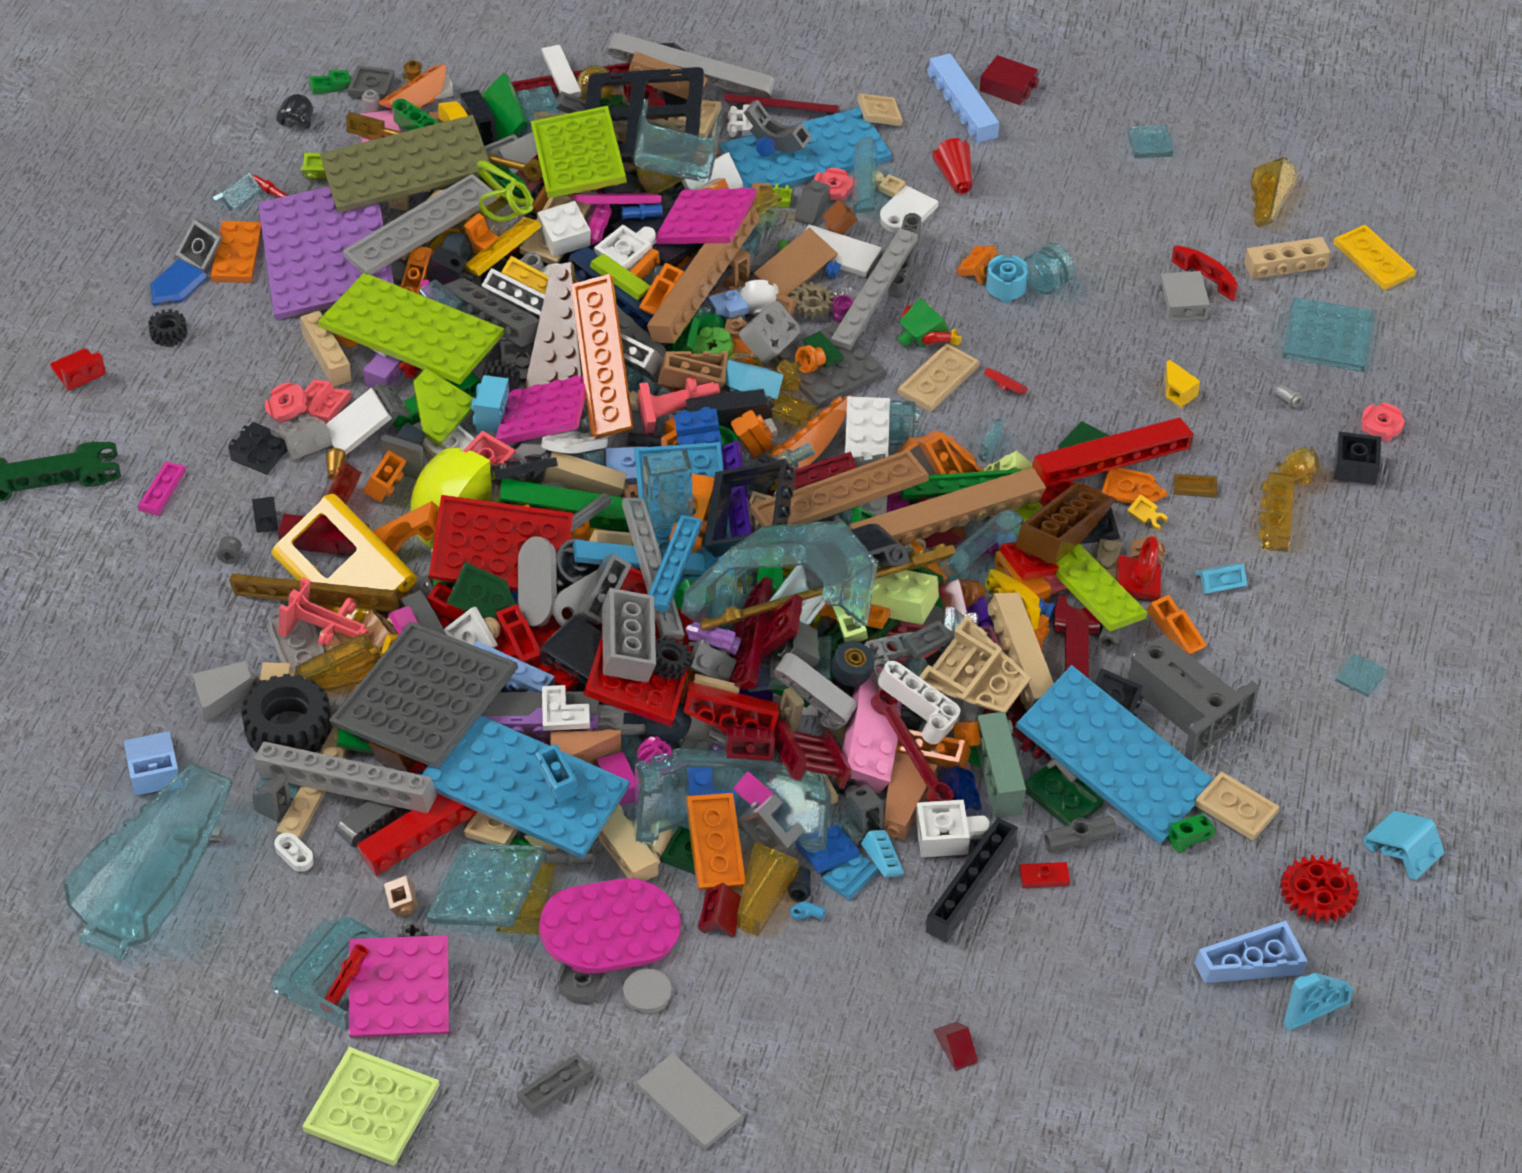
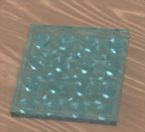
(1328, 334)
(486, 885)

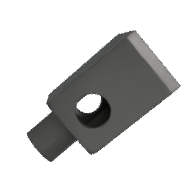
(864, 802)

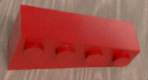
(728, 708)

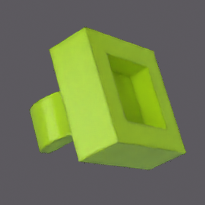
(786, 194)

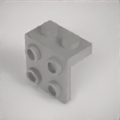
(304, 435)

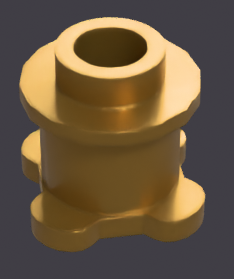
(412, 70)

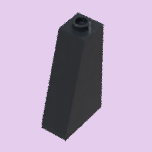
(475, 105)
(734, 405)

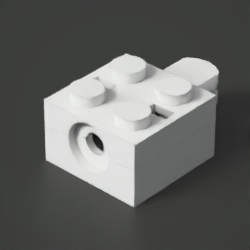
(627, 246)
(946, 829)

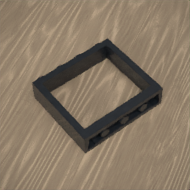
(721, 496)

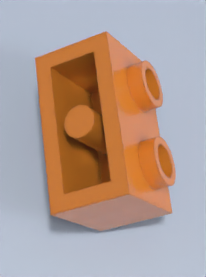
(385, 475)

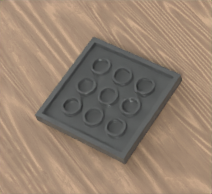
(838, 380)

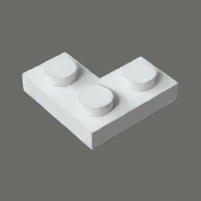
(558, 714)

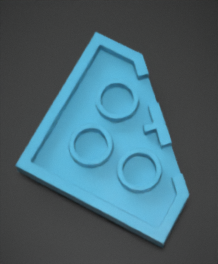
(1315, 997)

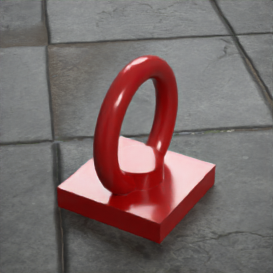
(1140, 576)

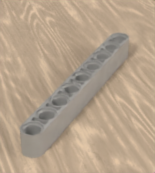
(718, 73)

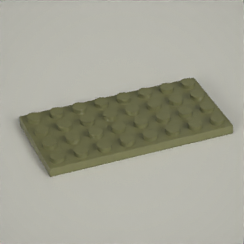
(403, 163)

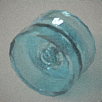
(1049, 268)

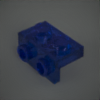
(963, 786)

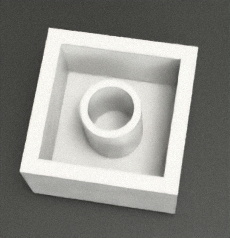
(564, 229)

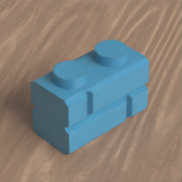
(557, 773)

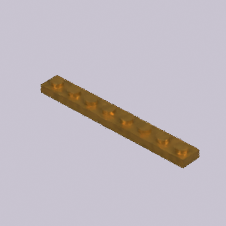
(319, 592)

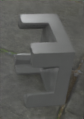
(764, 829)

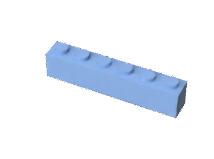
(963, 98)

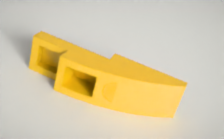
(1001, 583)

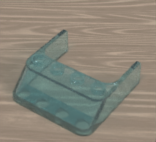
(675, 151)
(312, 959)

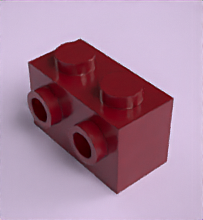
(749, 743)

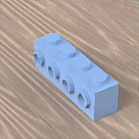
(525, 677)

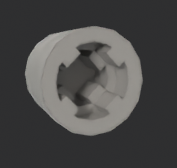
(370, 102)

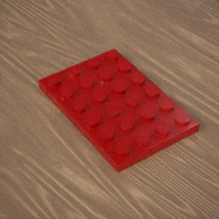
(490, 536)

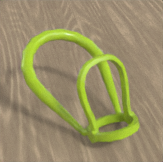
(483, 168)

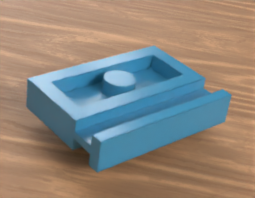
(850, 876)

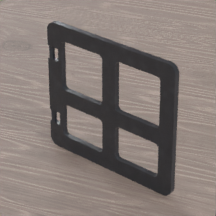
(639, 80)

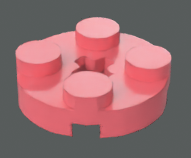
(843, 183)
(284, 411)
(1386, 430)

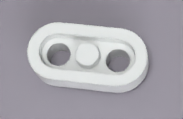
(297, 852)

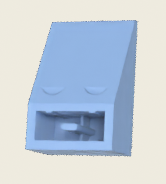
(151, 762)

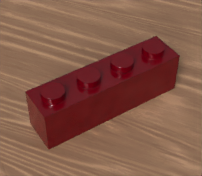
(318, 537)

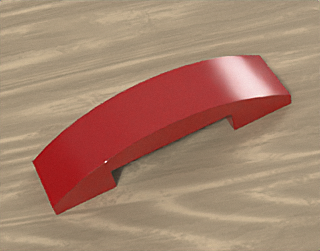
(1189, 258)

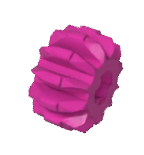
(652, 747)

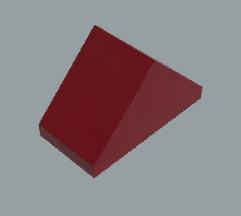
(957, 1044)

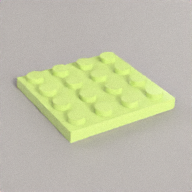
(371, 1106)

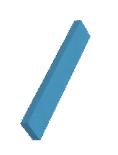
(594, 553)
(674, 562)

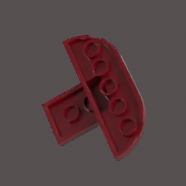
(762, 633)

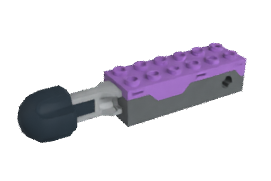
(524, 714)

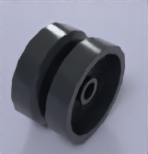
(567, 569)

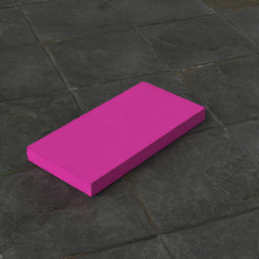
(616, 198)

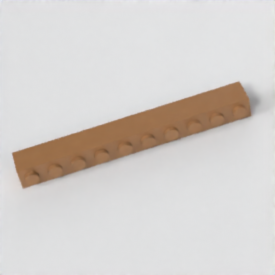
(697, 283)
(960, 507)

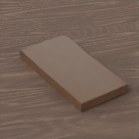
(797, 262)

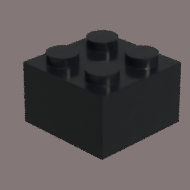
(1357, 458)

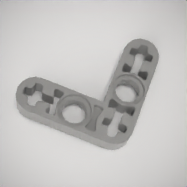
(883, 654)

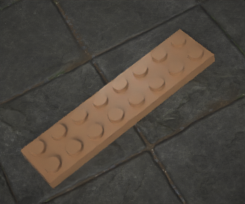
(847, 489)

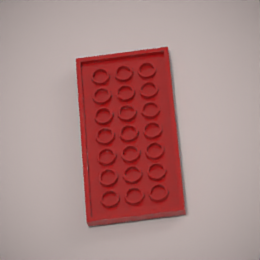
(650, 699)

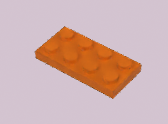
(237, 252)
(715, 840)

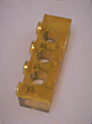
(1277, 512)

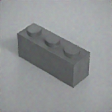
(609, 575)

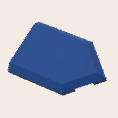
(176, 282)

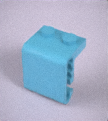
(1407, 838)

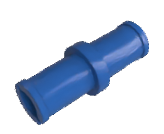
(641, 211)

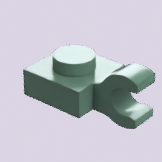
(767, 219)

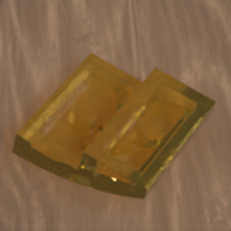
(793, 409)

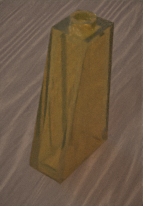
(341, 665)
(764, 887)

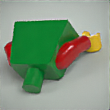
(925, 326)

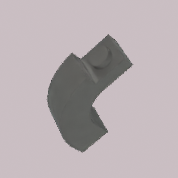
(785, 137)

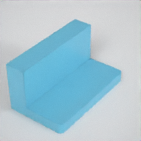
(1222, 577)

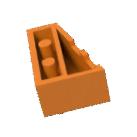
(946, 455)

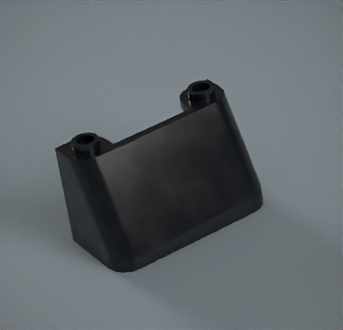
(878, 543)
(572, 648)

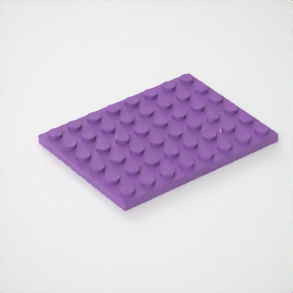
(305, 249)

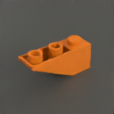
(417, 269)

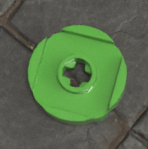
(710, 336)

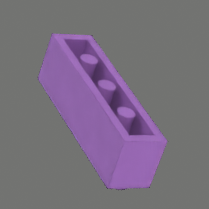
(382, 371)

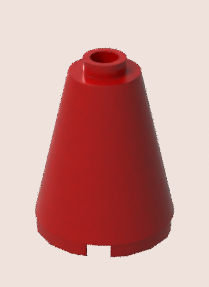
(954, 162)

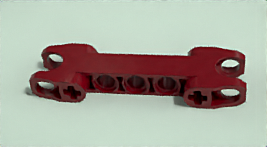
(1077, 626)

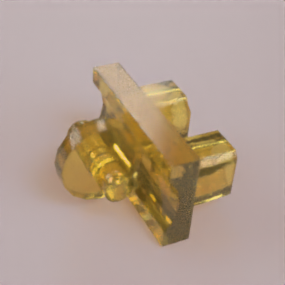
(790, 375)

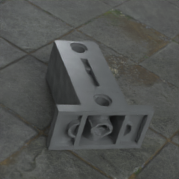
(1190, 694)

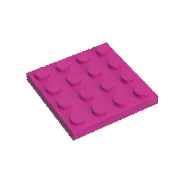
(706, 216)
(542, 410)
(400, 987)

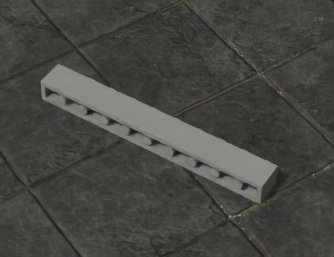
(532, 302)

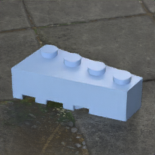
(1254, 955)

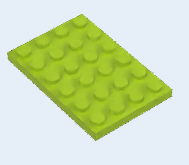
(578, 152)

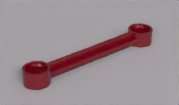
(910, 746)

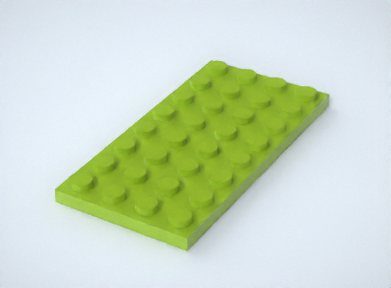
(411, 328)

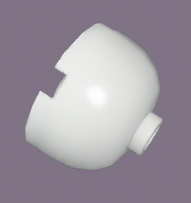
(758, 295)

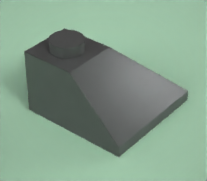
(200, 244)

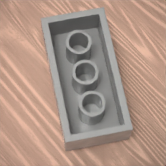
(628, 635)

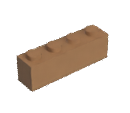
(643, 62)

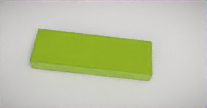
(621, 276)

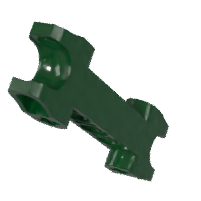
(83, 465)

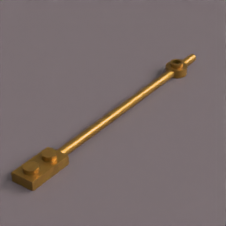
(375, 129)
(918, 559)

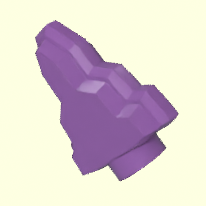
(718, 637)

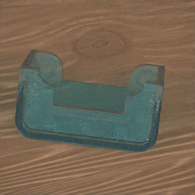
(998, 528)

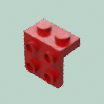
(78, 368)

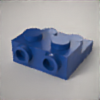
(697, 426)

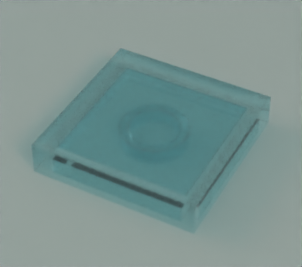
(1150, 141)

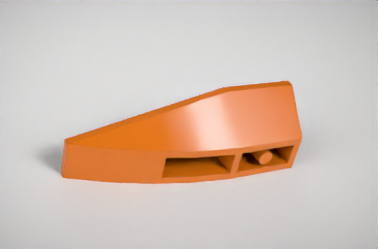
(817, 432)

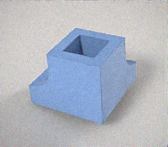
(729, 304)

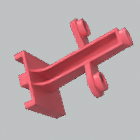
(653, 406)
(301, 609)

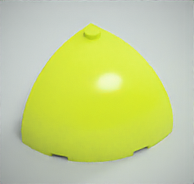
(454, 475)

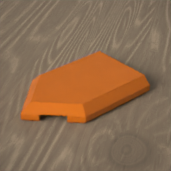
(1128, 484)

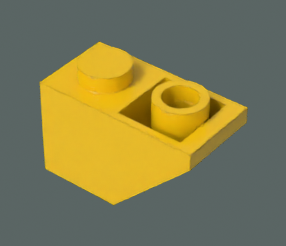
(1179, 384)

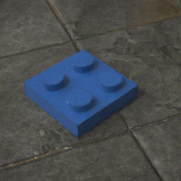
(838, 851)

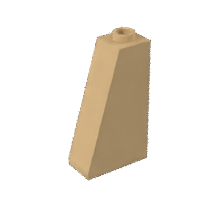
(585, 476)

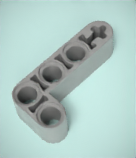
(816, 690)

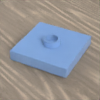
(622, 460)

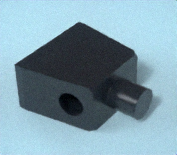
(447, 267)

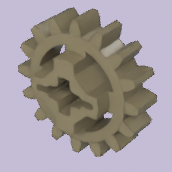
(812, 300)

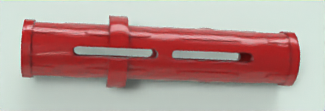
(349, 969)

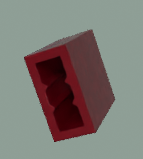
(1009, 80)

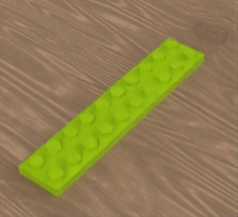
(1093, 584)

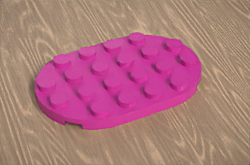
(609, 925)

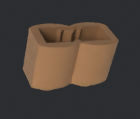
(378, 628)

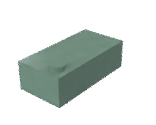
(1000, 765)

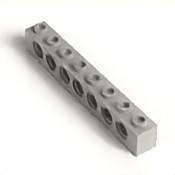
(346, 777)

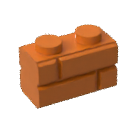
(753, 433)

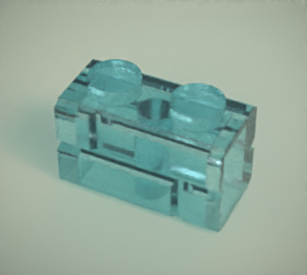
(902, 421)

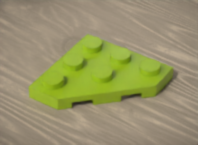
(440, 406)

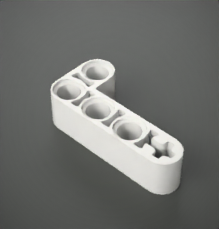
(922, 699)

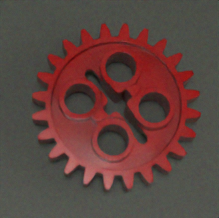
(1319, 889)

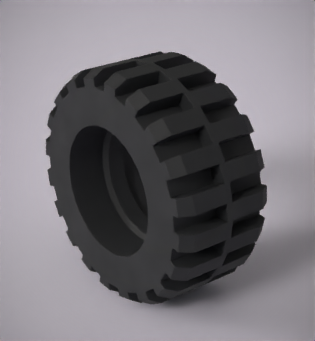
(285, 695)

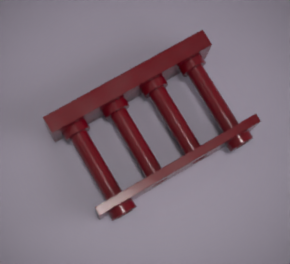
(811, 753)

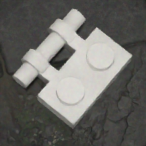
(734, 125)

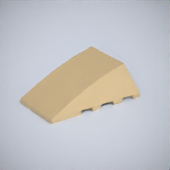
(976, 670)

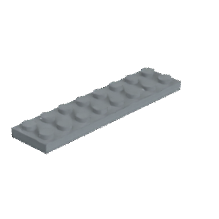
(418, 225)

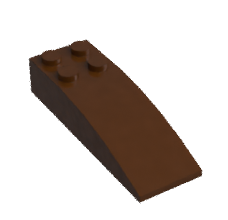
(1063, 522)

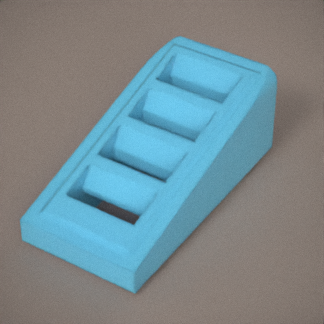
(882, 853)

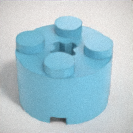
(1007, 277)

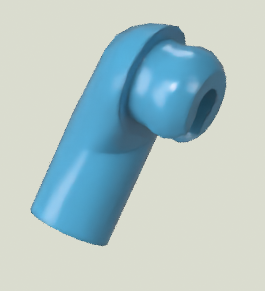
(806, 909)

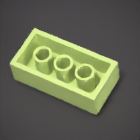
(907, 595)

